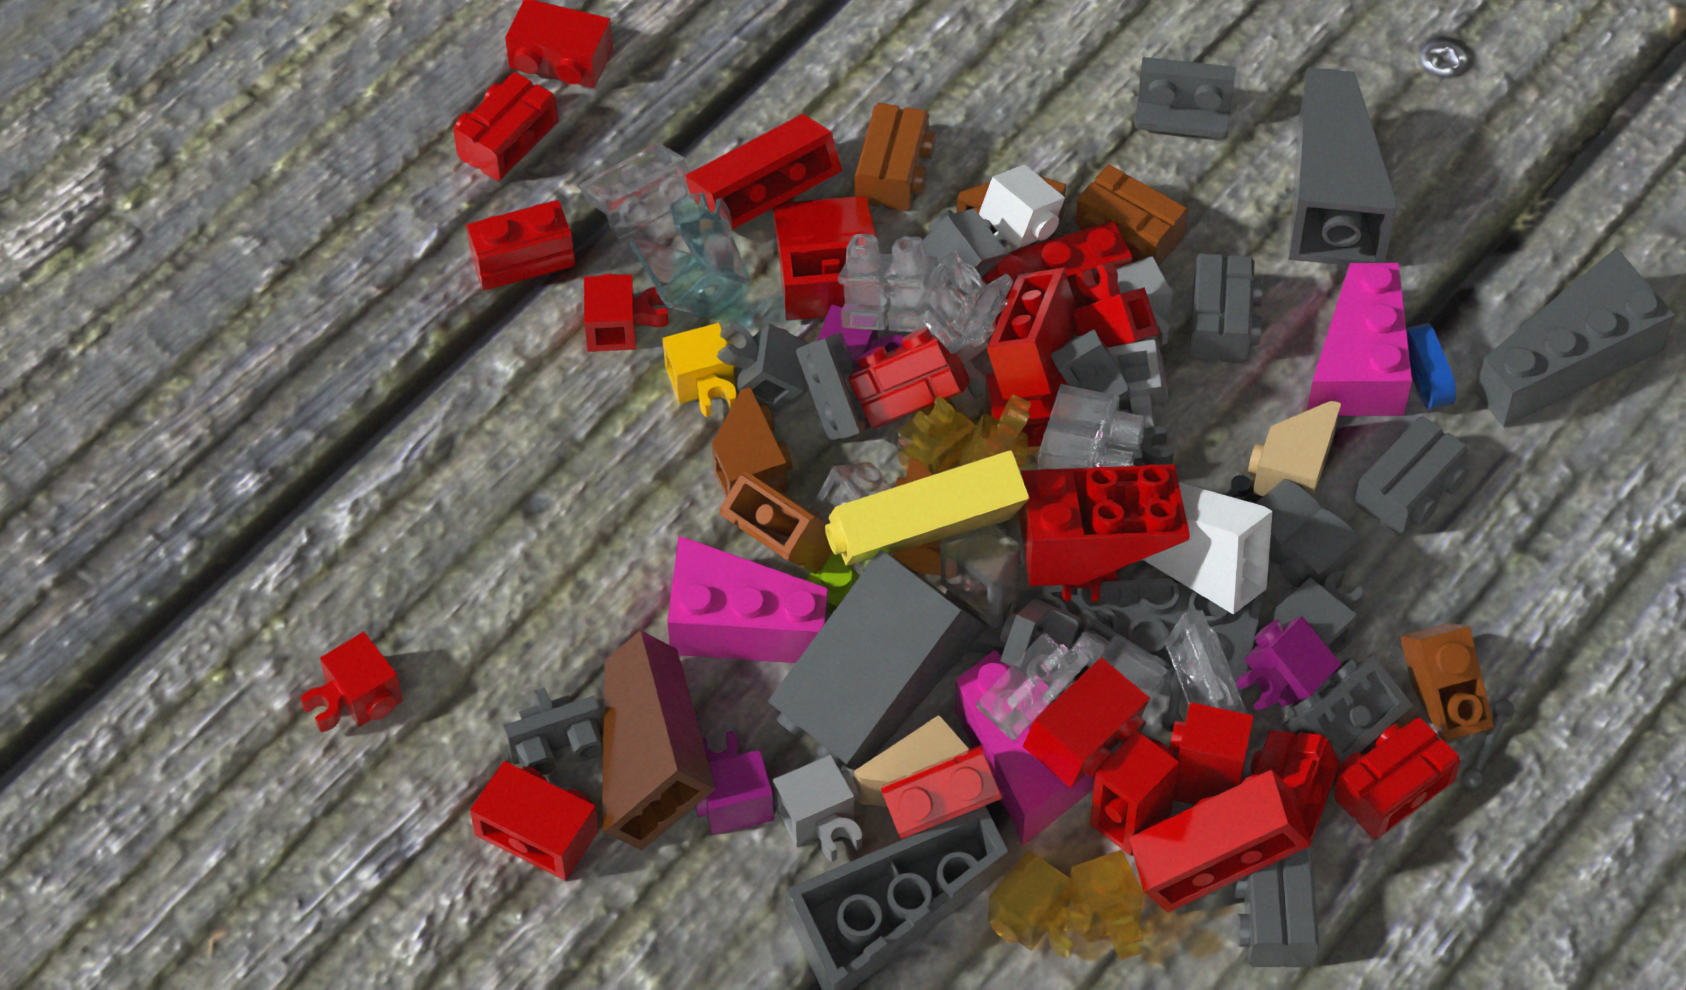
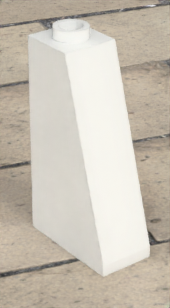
(1225, 548)

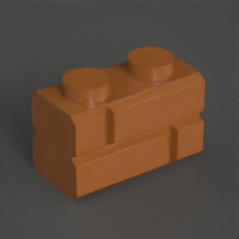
(893, 156)
(1145, 218)
(778, 522)

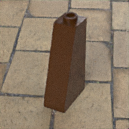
(650, 743)

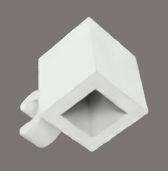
(1021, 207)

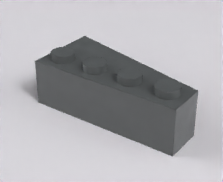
(888, 899)

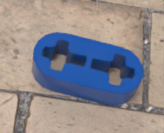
(1430, 367)

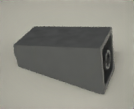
(1340, 180)
(874, 661)

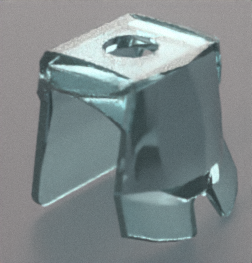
(712, 262)

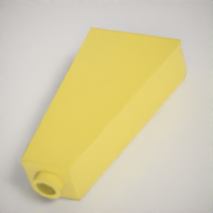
(928, 509)

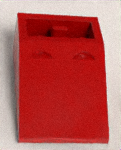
(813, 251)
(1098, 520)

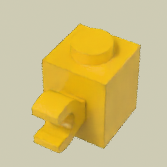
(696, 369)

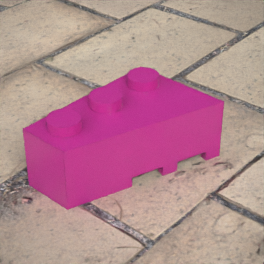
(1366, 346)
(740, 607)
(1030, 789)

